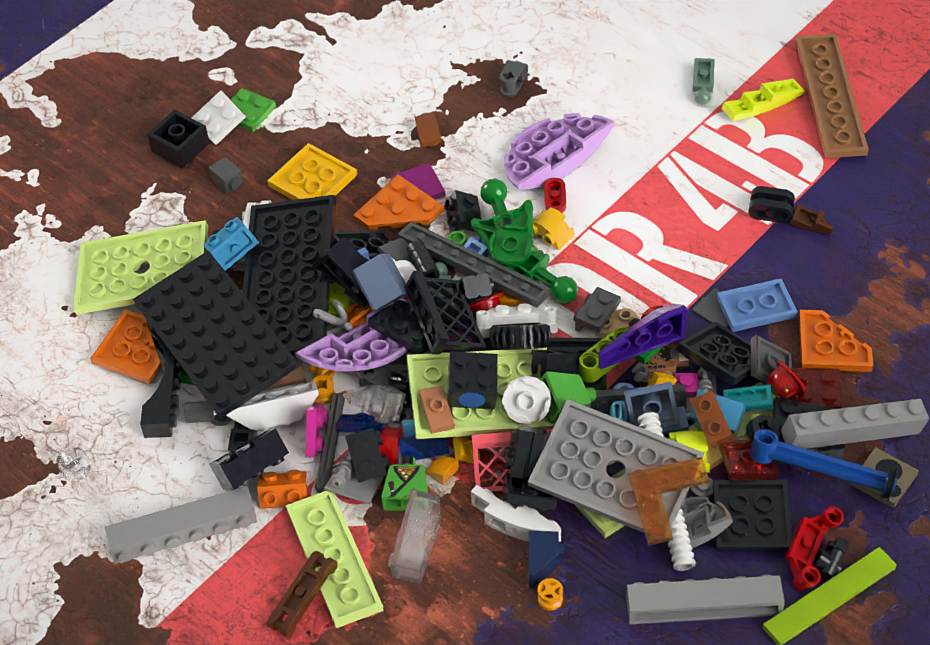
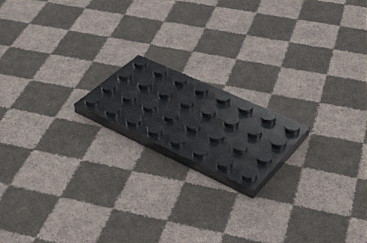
(279, 271)
(215, 334)

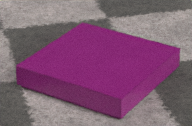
(424, 179)

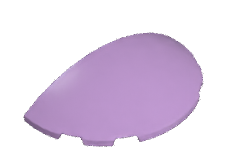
(554, 148)
(353, 351)

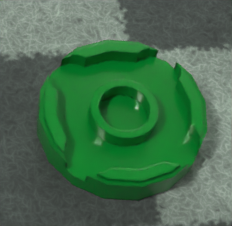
(511, 245)

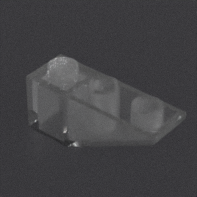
(377, 400)

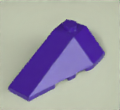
(651, 332)

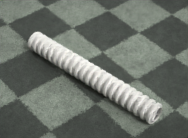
(680, 544)

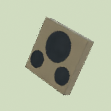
(905, 476)

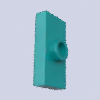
(753, 397)

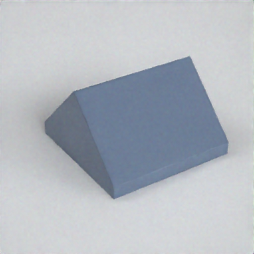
(380, 281)
(654, 399)

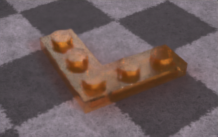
(653, 482)

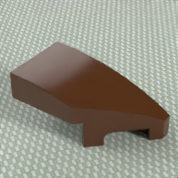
(810, 220)

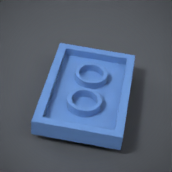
(757, 305)

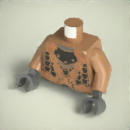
(663, 361)

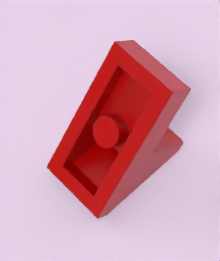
(391, 445)

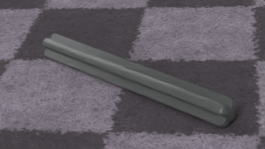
(329, 442)

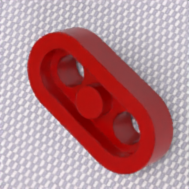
(555, 194)

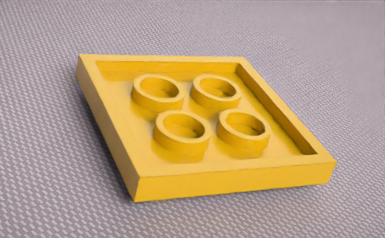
(312, 175)

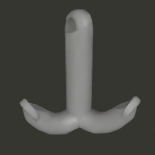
(340, 323)

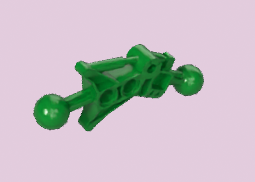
(494, 192)

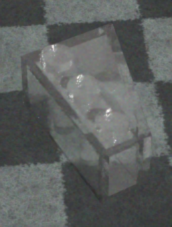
(416, 537)

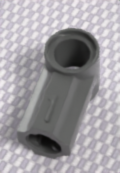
(203, 412)

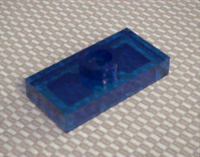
(358, 422)
(423, 447)

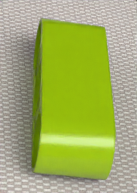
(589, 361)

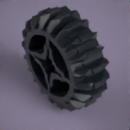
(520, 336)

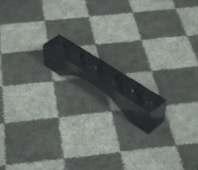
(158, 412)

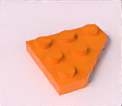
(398, 206)
(831, 345)
(129, 349)

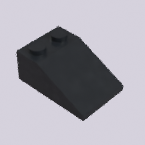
(366, 238)

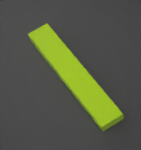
(829, 596)

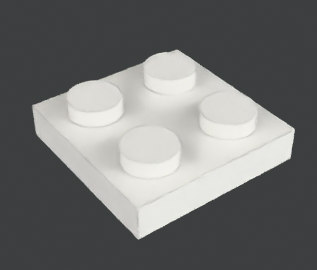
(219, 116)

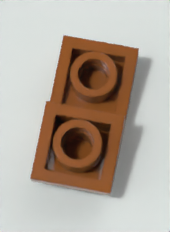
(428, 129)

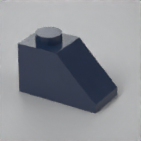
(543, 555)

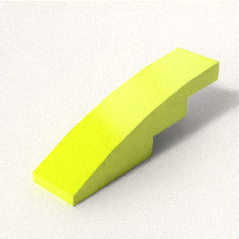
(763, 100)

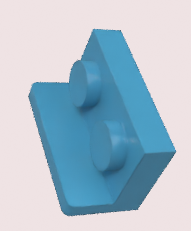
(231, 243)

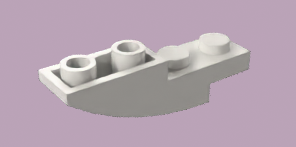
(508, 520)

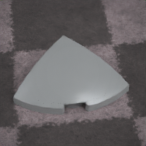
(704, 519)

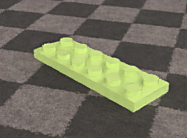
(322, 528)

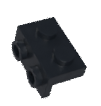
(461, 209)
(367, 455)

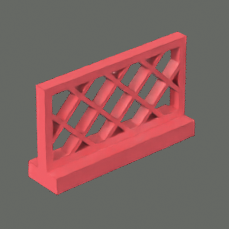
(491, 441)

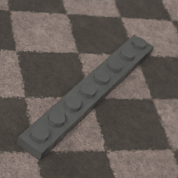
(474, 263)

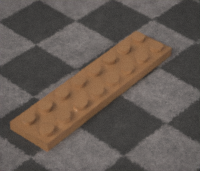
(831, 96)

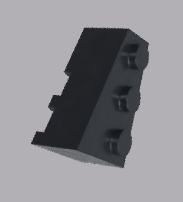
(338, 265)
(249, 459)

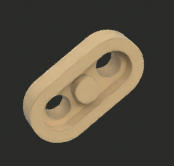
(617, 320)

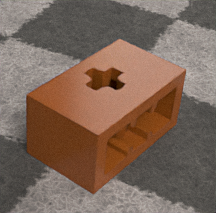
(712, 419)

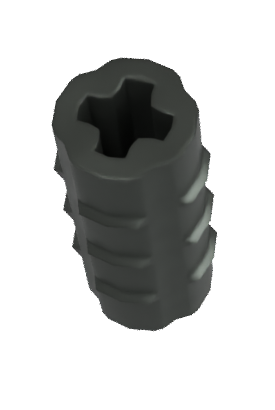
(422, 259)

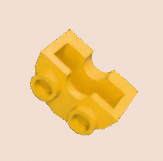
(552, 228)

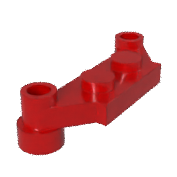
(806, 544)

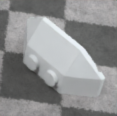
(276, 406)

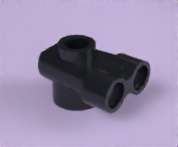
(829, 559)

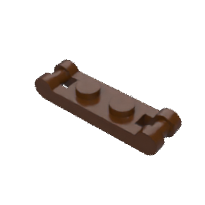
(301, 593)

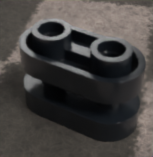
(771, 204)

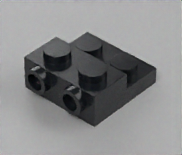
(519, 494)

